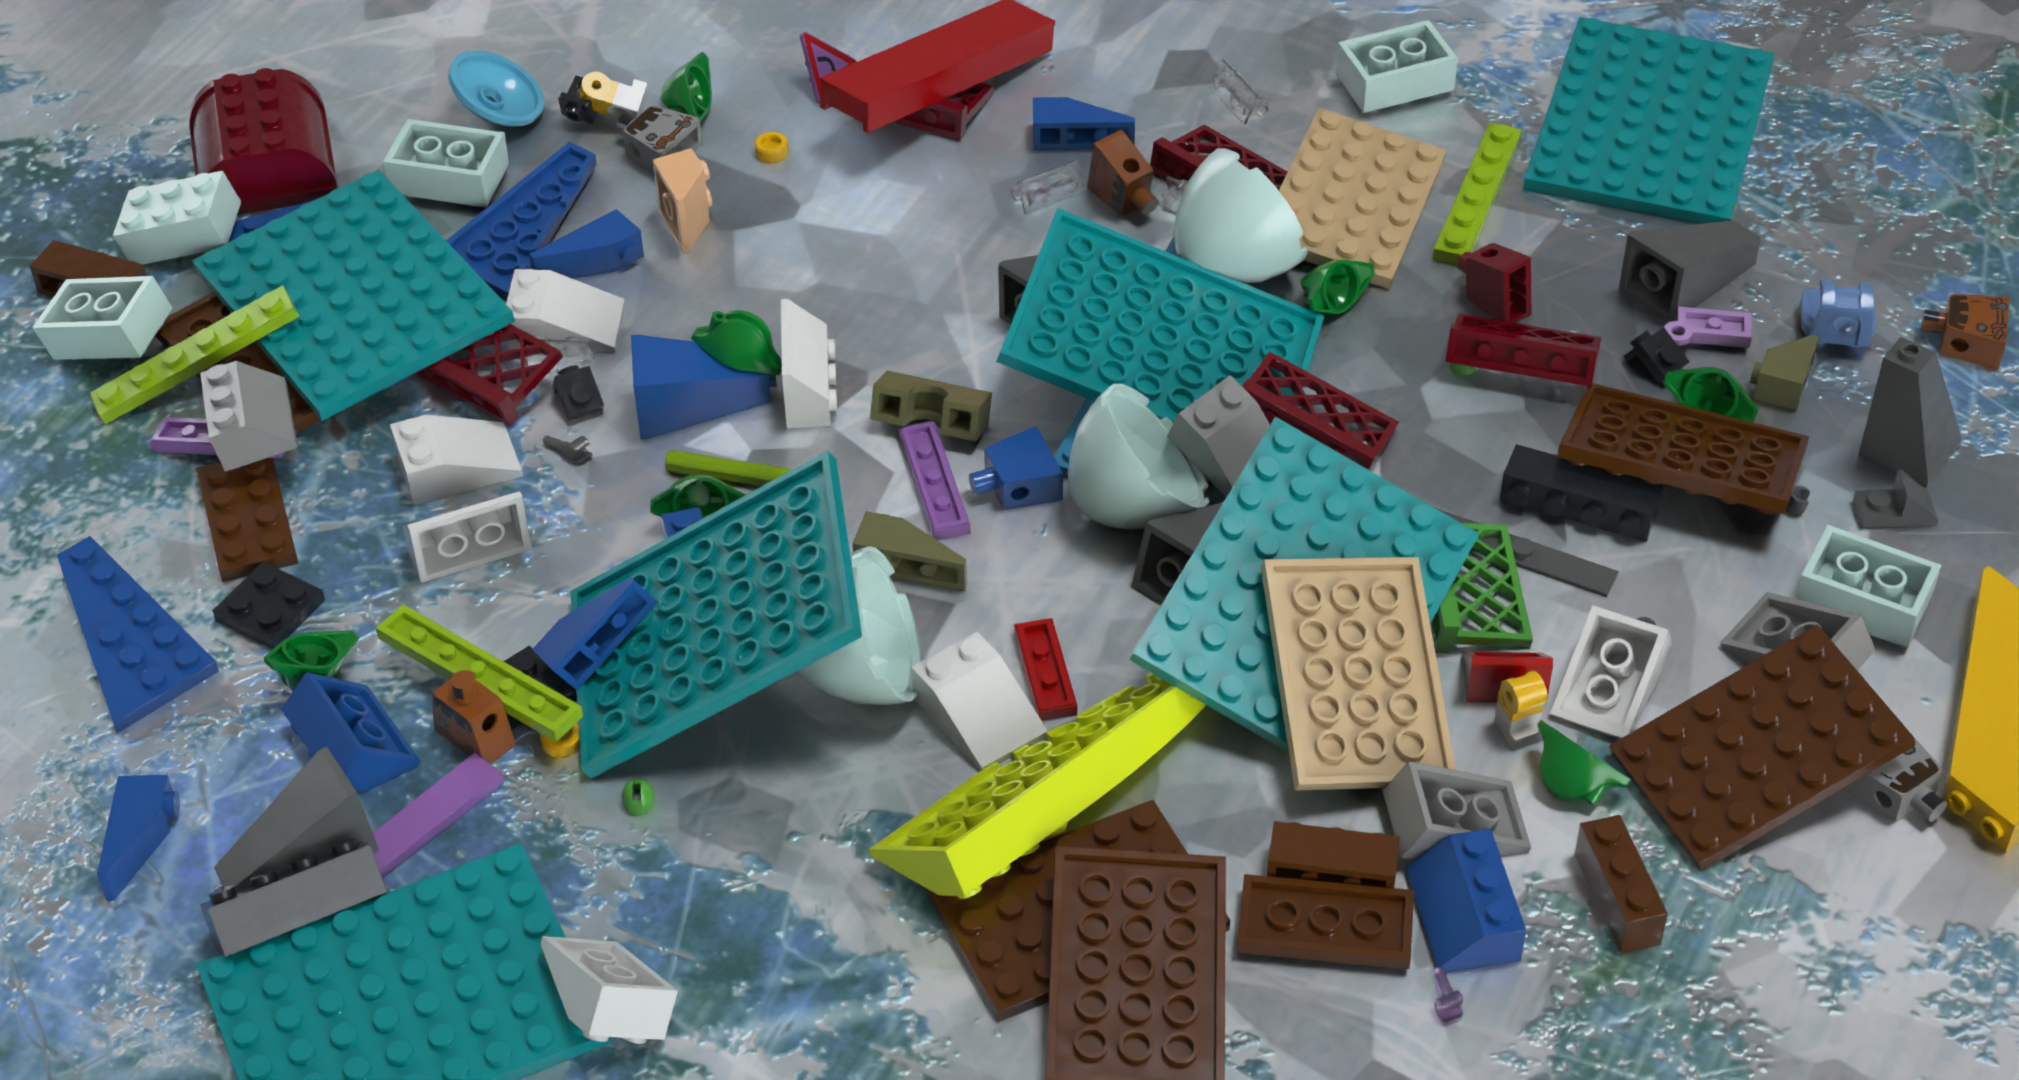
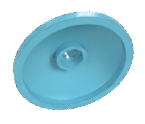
(495, 88)

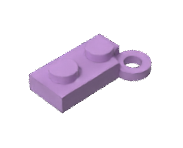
(1711, 327)

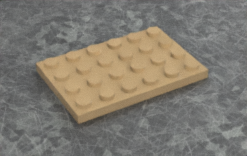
(1359, 191)
(1355, 670)

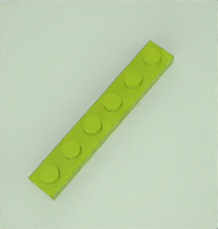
(1477, 193)
(194, 354)
(449, 653)

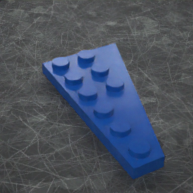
(523, 218)
(132, 640)

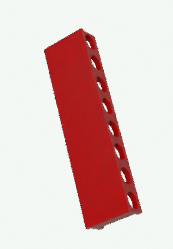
(937, 64)

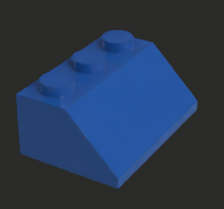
(352, 727)
(1467, 903)

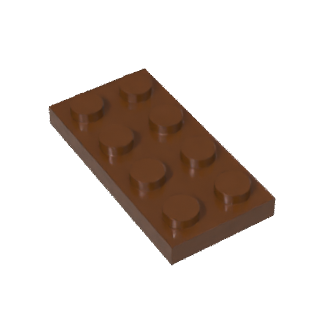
(246, 517)
(1326, 921)

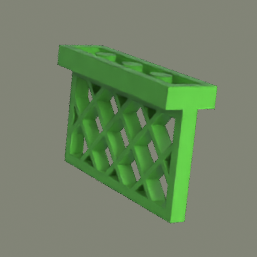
(1447, 625)

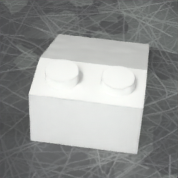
(564, 308)
(452, 455)
(1612, 673)
(976, 701)
(609, 990)

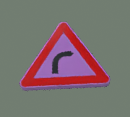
(821, 60)

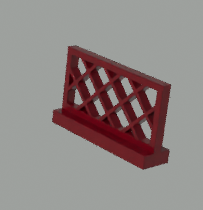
(950, 114)
(1176, 161)
(1523, 349)
(482, 391)
(1318, 425)

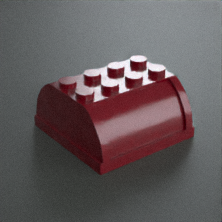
(265, 137)

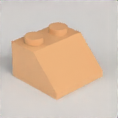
(683, 196)

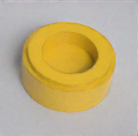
(771, 147)
(565, 746)

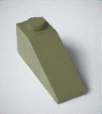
(912, 551)

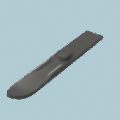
(1554, 563)

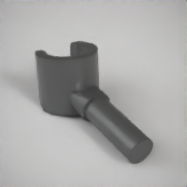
(574, 450)
(1798, 501)

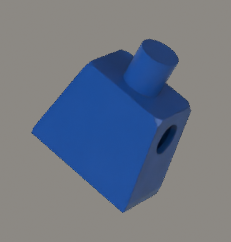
(1020, 471)

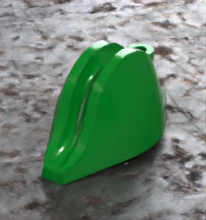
(689, 88)
(1336, 285)
(739, 342)
(1711, 391)
(694, 492)
(311, 653)
(1574, 772)

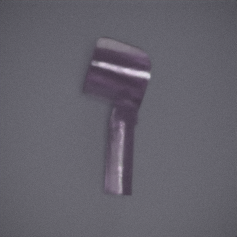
(1449, 1003)

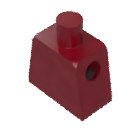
(1498, 282)

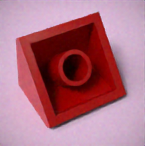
(1488, 669)

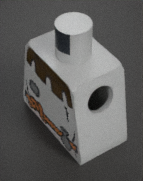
(658, 134)
(1902, 786)

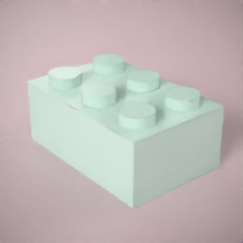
(1396, 66)
(447, 162)
(177, 218)
(103, 318)
(1870, 580)

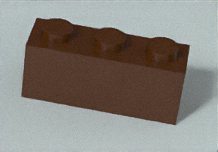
(67, 261)
(1332, 855)
(1620, 884)

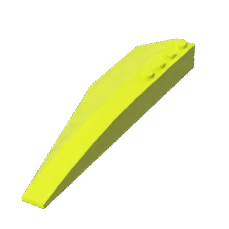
(1015, 806)

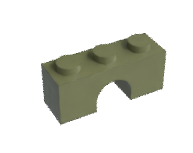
(905, 398)

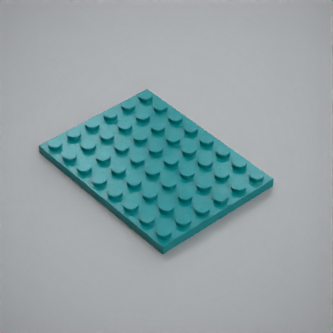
(1651, 122)
(370, 292)
(1145, 319)
(1285, 505)
(735, 612)
(404, 986)

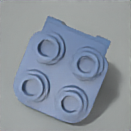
(1839, 313)

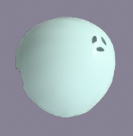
(1236, 222)
(1126, 465)
(880, 662)

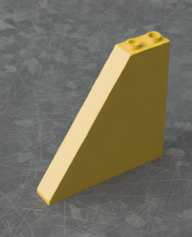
(1985, 737)

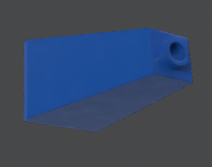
(685, 385)

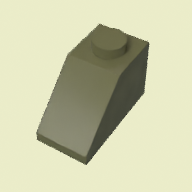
(1784, 372)

